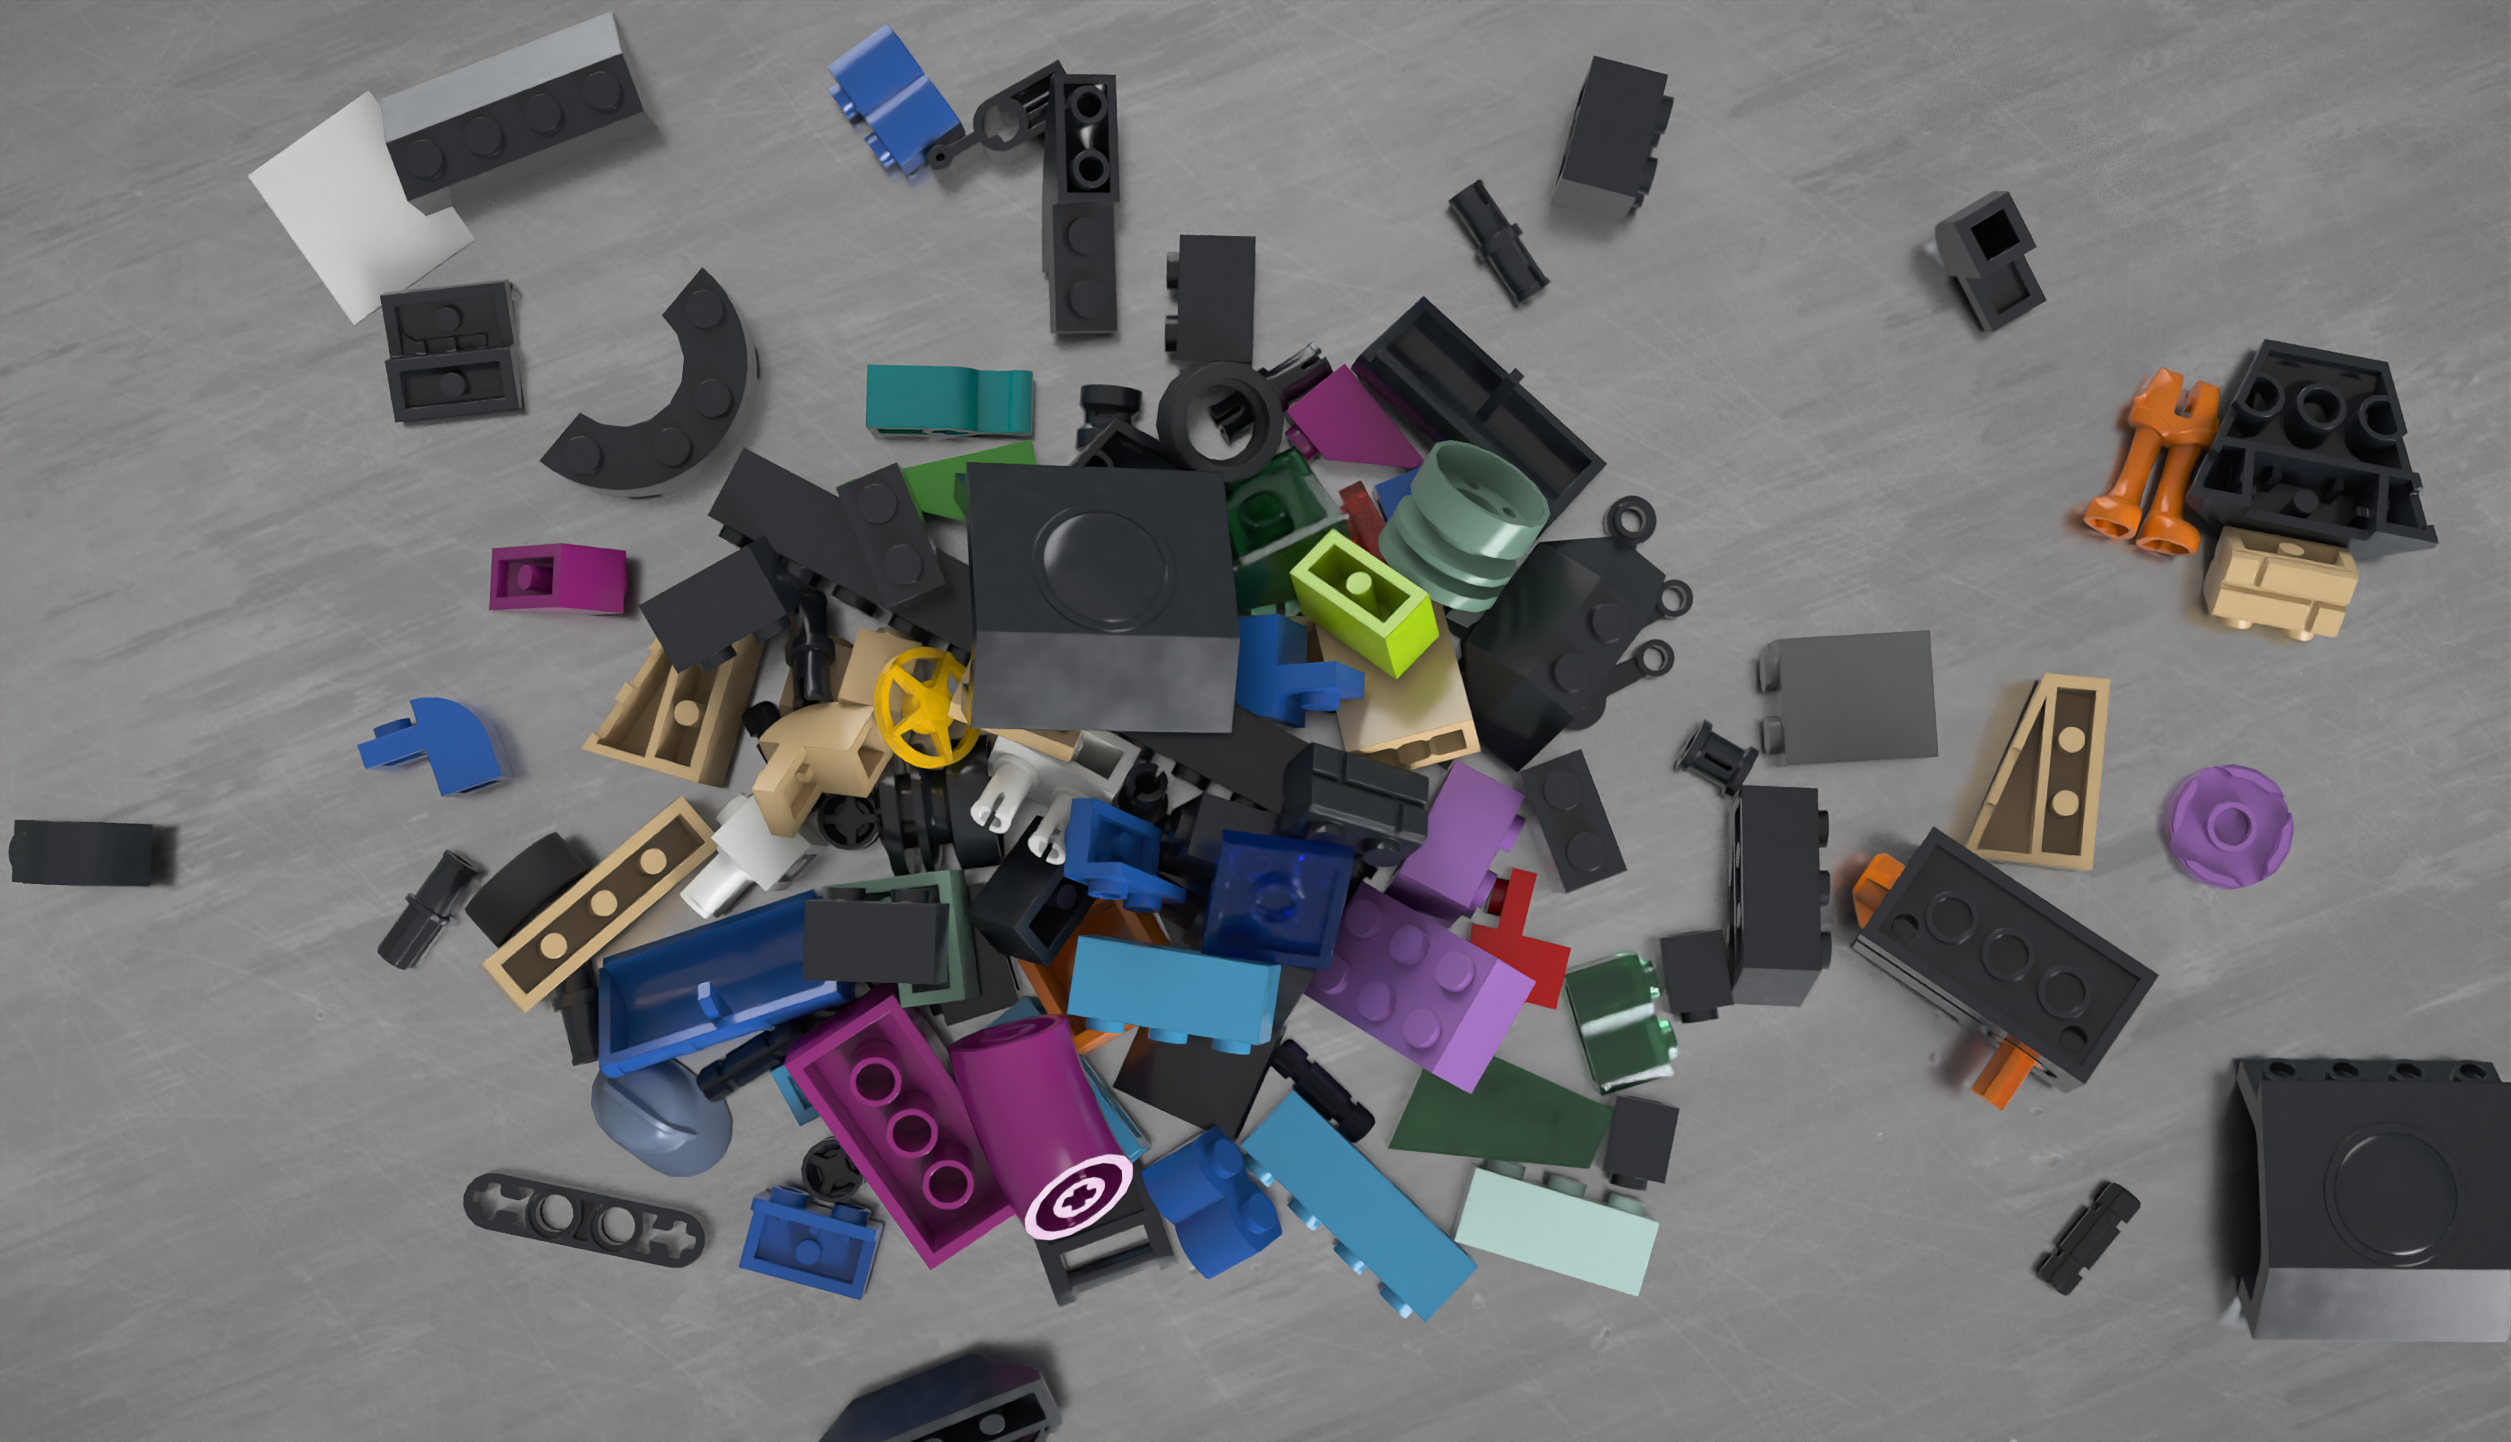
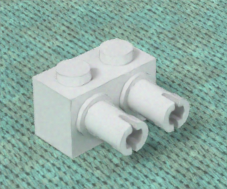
(1017, 771)
(747, 856)

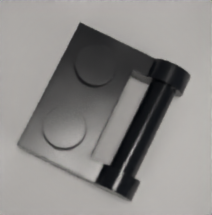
(1130, 1211)

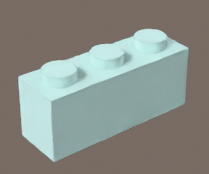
(1556, 1225)

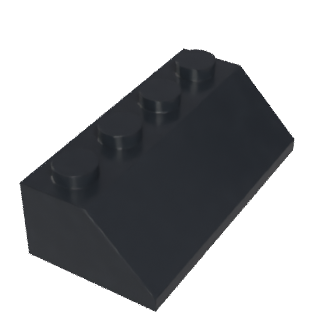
(515, 115)

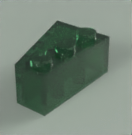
(1505, 1118)

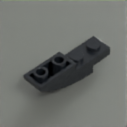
(1079, 202)

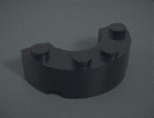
(697, 425)

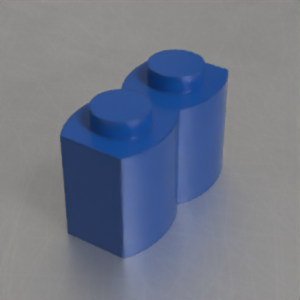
(894, 99)
(1212, 1202)

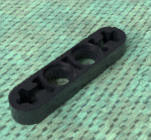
(588, 1211)

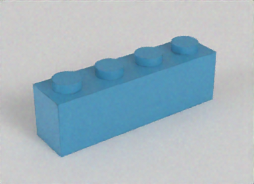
(1358, 1205)

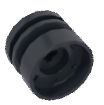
(935, 810)

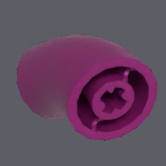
(1040, 1124)

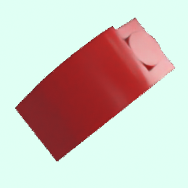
(1532, 957)

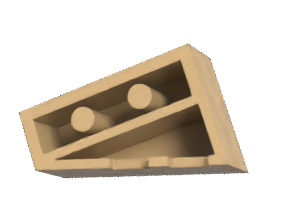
(680, 720)
(2050, 780)

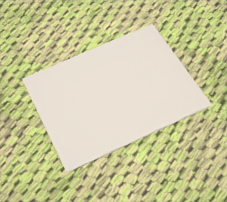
(350, 211)

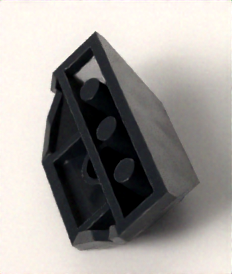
(1554, 640)
(954, 1402)

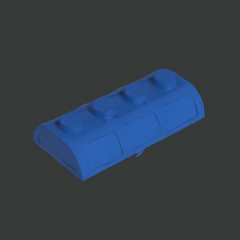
(709, 987)

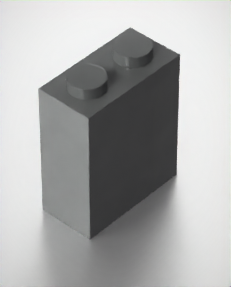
(1850, 698)

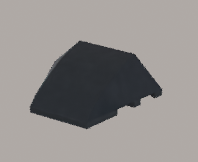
(2315, 455)

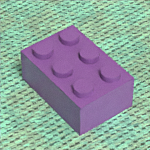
(1419, 988)

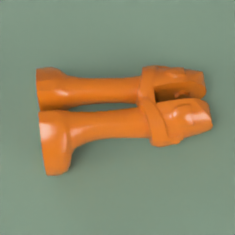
(2185, 439)

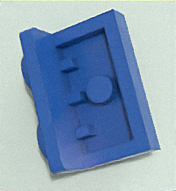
(1117, 857)
(811, 1242)

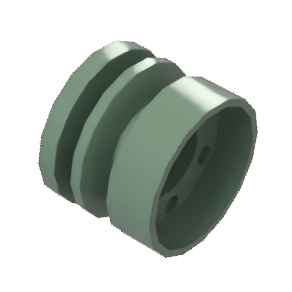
(1463, 525)

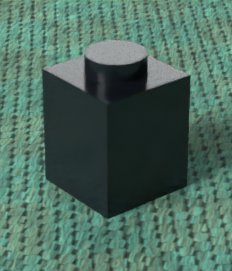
(1693, 974)
(1637, 1141)

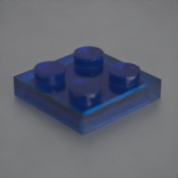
(1276, 899)

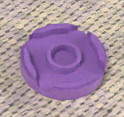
(2228, 826)

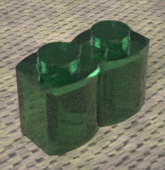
(1619, 1022)

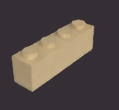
(599, 905)

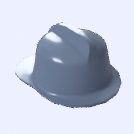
(663, 1118)

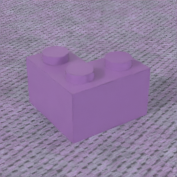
(1465, 830)

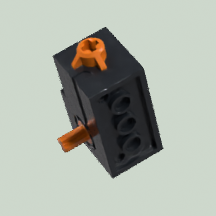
(1999, 964)

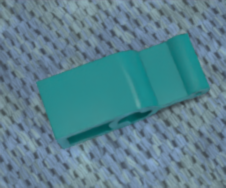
(948, 401)

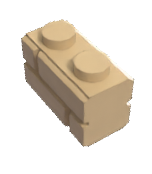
(2279, 583)

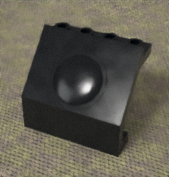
(1099, 599)
(2380, 1200)

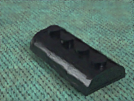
(1463, 395)

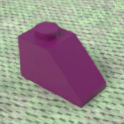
(1348, 429)
(558, 579)

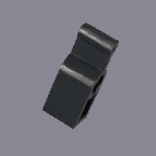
(1019, 104)

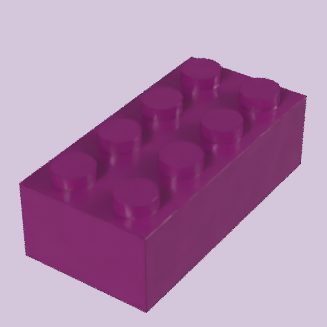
(901, 1119)

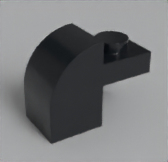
(1986, 253)
(81, 853)

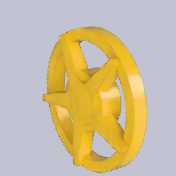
(923, 708)

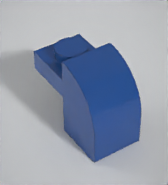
(1279, 681)
(457, 738)

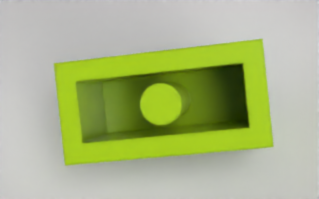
(1365, 603)

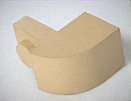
(814, 752)

